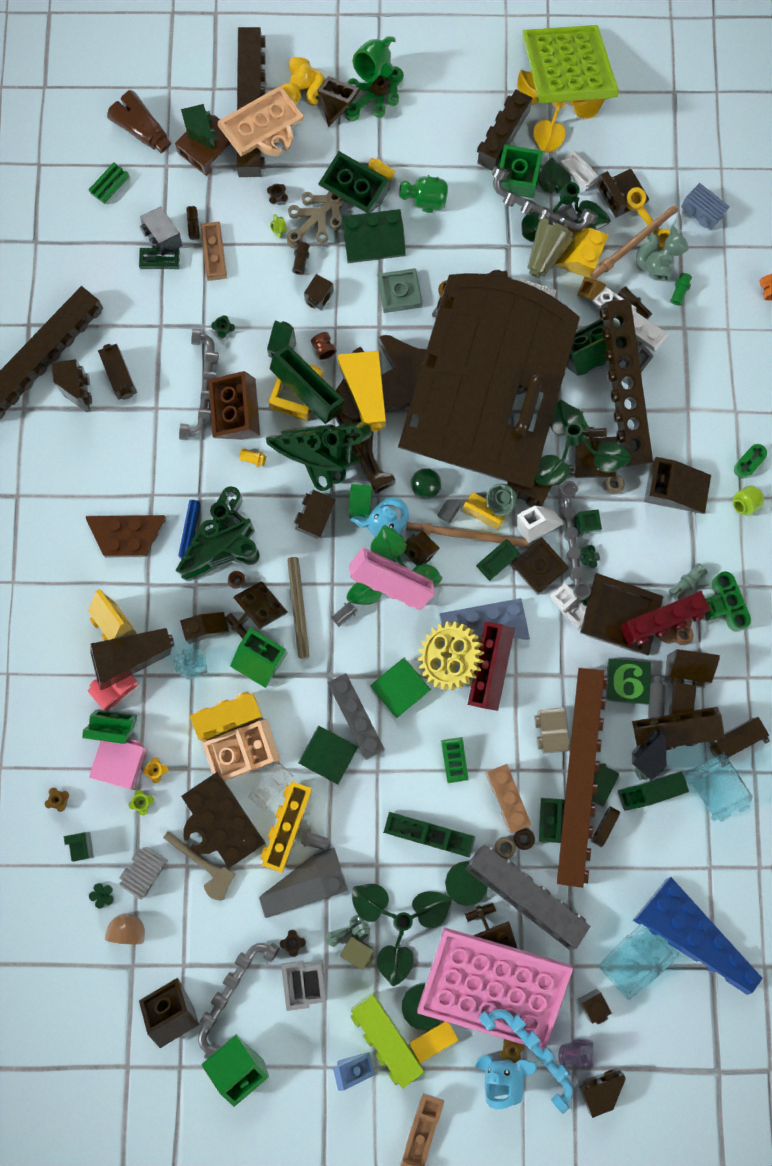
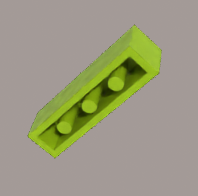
(387, 1040)

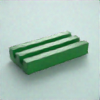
(106, 181)

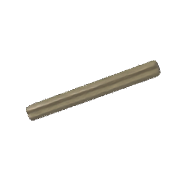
(298, 607)

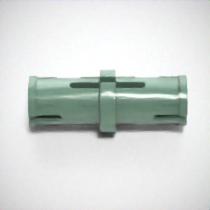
(688, 581)

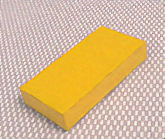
(433, 1041)

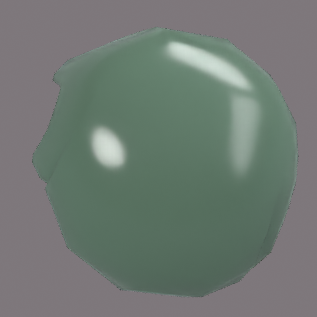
(501, 499)

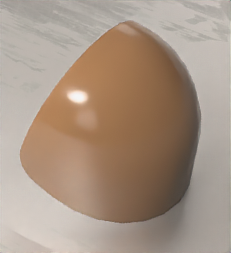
(125, 930)

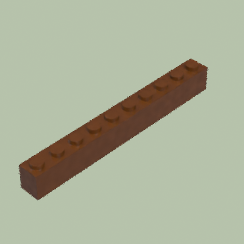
(580, 778)

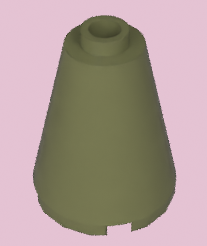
(548, 247)

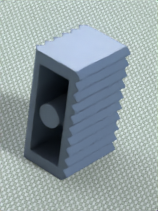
(704, 206)

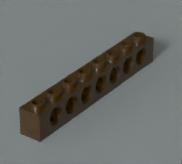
(632, 374)

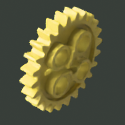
(434, 653)

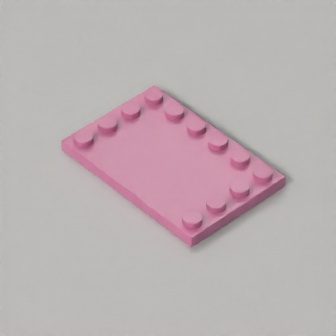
(486, 976)

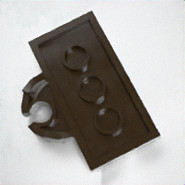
(219, 821)

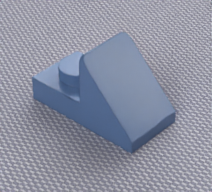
(353, 1070)

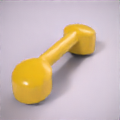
(636, 204)

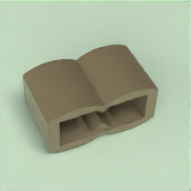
(552, 730)

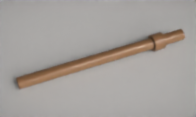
(608, 263)
(429, 529)

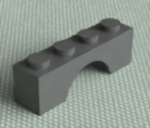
(356, 716)

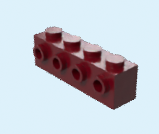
(664, 618)
(488, 685)

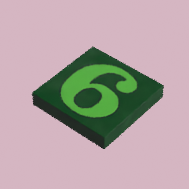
(628, 681)

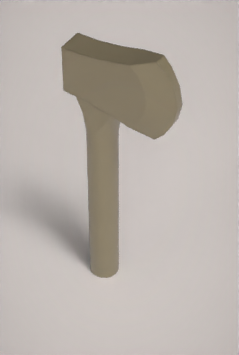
(222, 877)

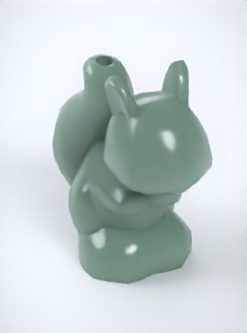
(658, 262)

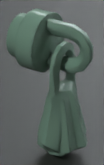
(359, 931)

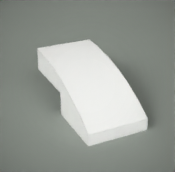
(569, 605)

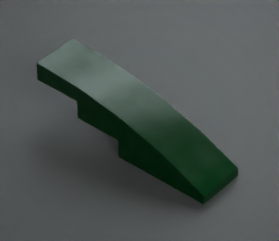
(429, 834)

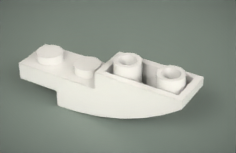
(645, 331)

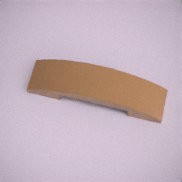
(422, 1130)

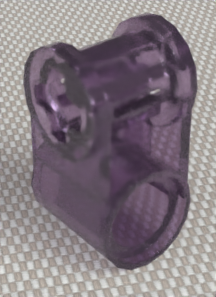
(577, 1053)

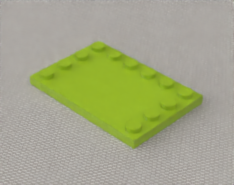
(569, 64)

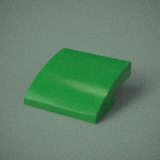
(400, 687)
(109, 726)

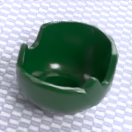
(426, 483)

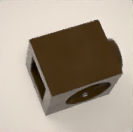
(318, 292)

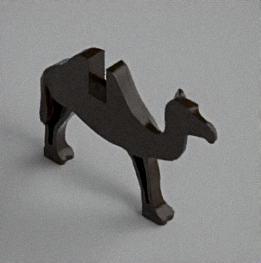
(398, 390)

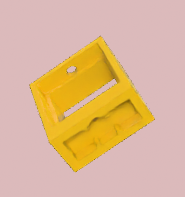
(288, 407)

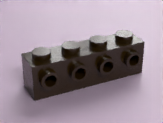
(504, 130)
(683, 728)

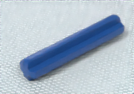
(189, 526)

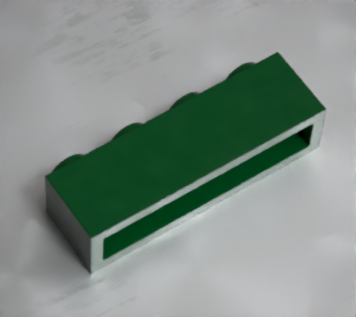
(306, 384)

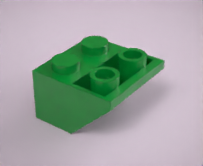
(258, 657)
(235, 1070)

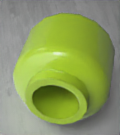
(748, 500)

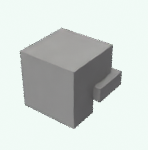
(303, 984)

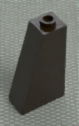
(126, 655)

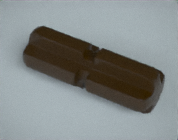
(192, 218)

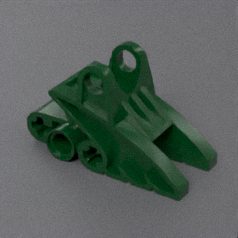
(322, 448)
(223, 546)

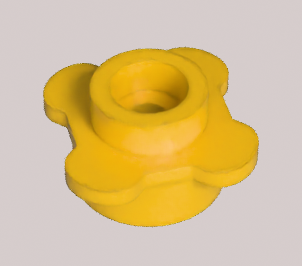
(161, 769)

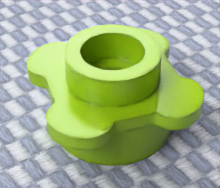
(278, 225)
(135, 805)

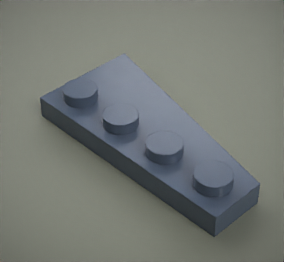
(507, 613)

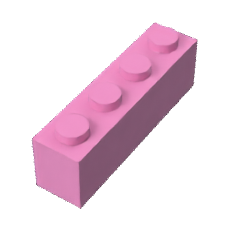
(391, 579)

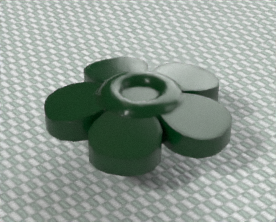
(590, 556)
(101, 895)

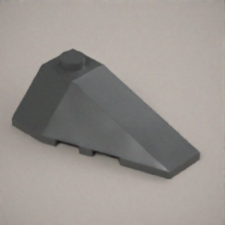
(308, 883)

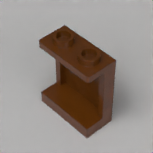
(198, 154)

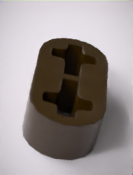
(605, 826)

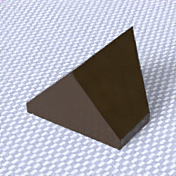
(336, 98)

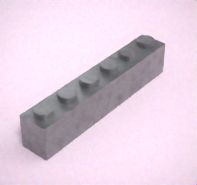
(528, 897)

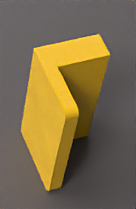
(477, 507)

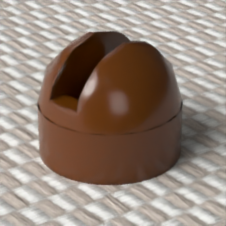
(233, 577)

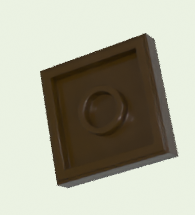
(539, 566)

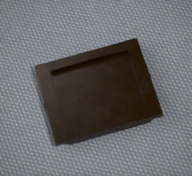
(613, 605)

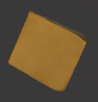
(590, 288)

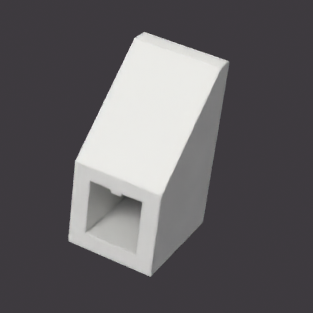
(537, 522)

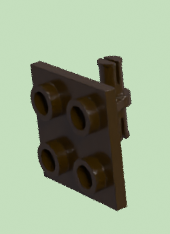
(585, 459)
(259, 606)
(500, 934)

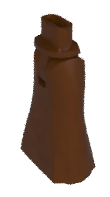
(138, 121)

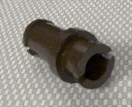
(301, 255)

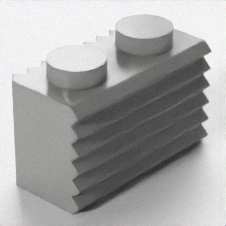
(143, 872)

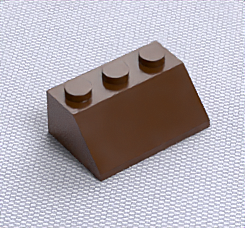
(234, 406)

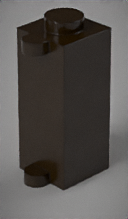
(117, 371)
(740, 738)

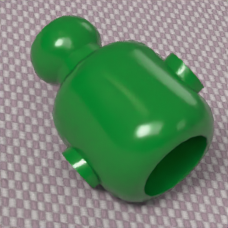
(427, 193)

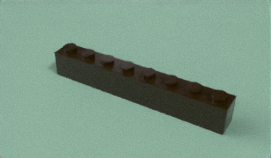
(249, 89)
(46, 346)

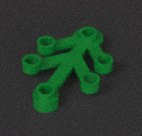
(394, 82)

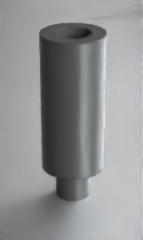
(656, 698)

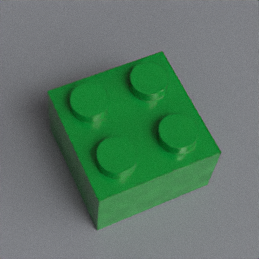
(523, 169)

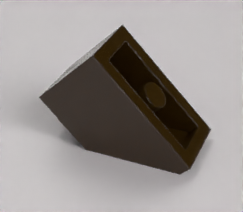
(204, 626)

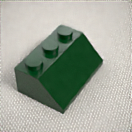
(355, 183)
(373, 236)
(589, 348)

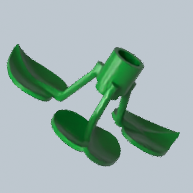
(389, 545)

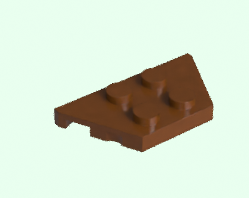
(125, 534)

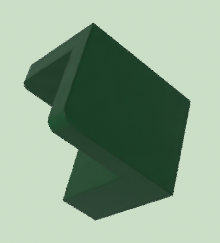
(587, 522)
(80, 846)

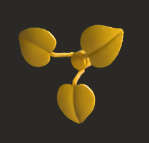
(550, 134)

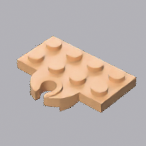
(262, 124)

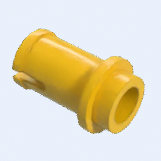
(252, 457)

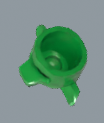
(374, 58)

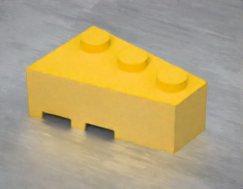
(226, 716)

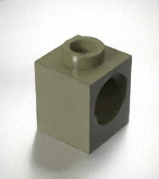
(358, 953)

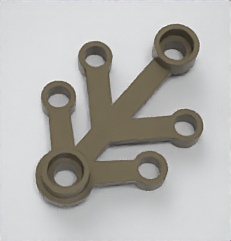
(316, 215)

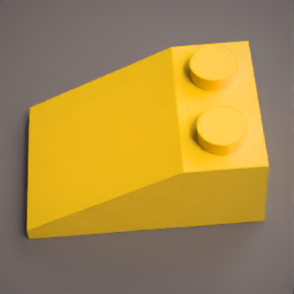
(109, 617)

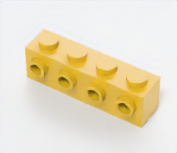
(287, 826)

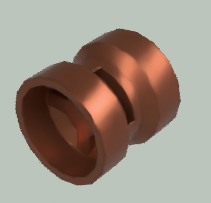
(323, 345)

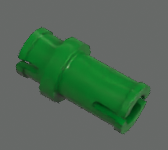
(682, 285)

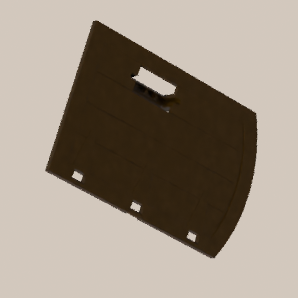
(484, 349)

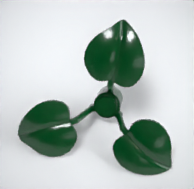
(556, 178)
(569, 421)
(430, 909)

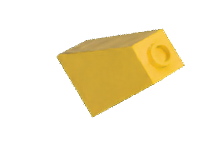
(364, 383)

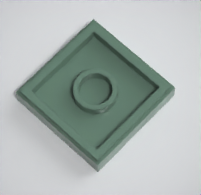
(399, 290)

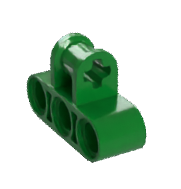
(720, 607)

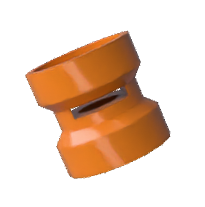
(766, 284)

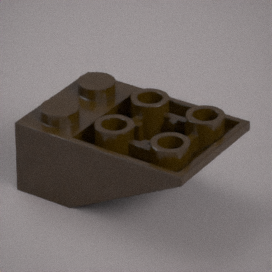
(677, 486)

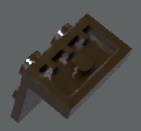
(616, 188)

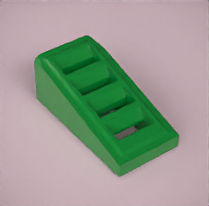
(449, 742)

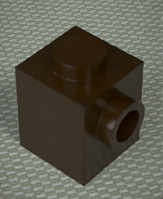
(420, 548)
(595, 1007)

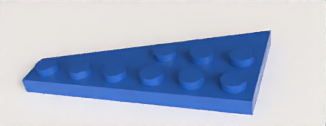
(690, 931)

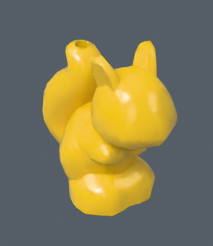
(302, 78)

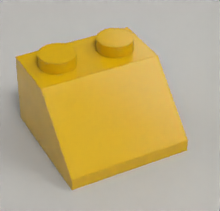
(584, 252)

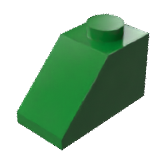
(360, 500)

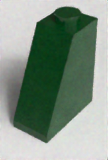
(653, 791)

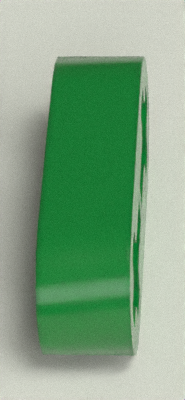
(746, 458)

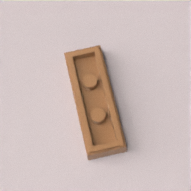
(213, 251)

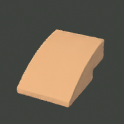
(242, 750)

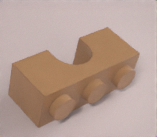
(508, 798)

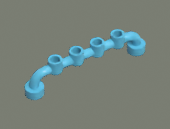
(545, 1056)

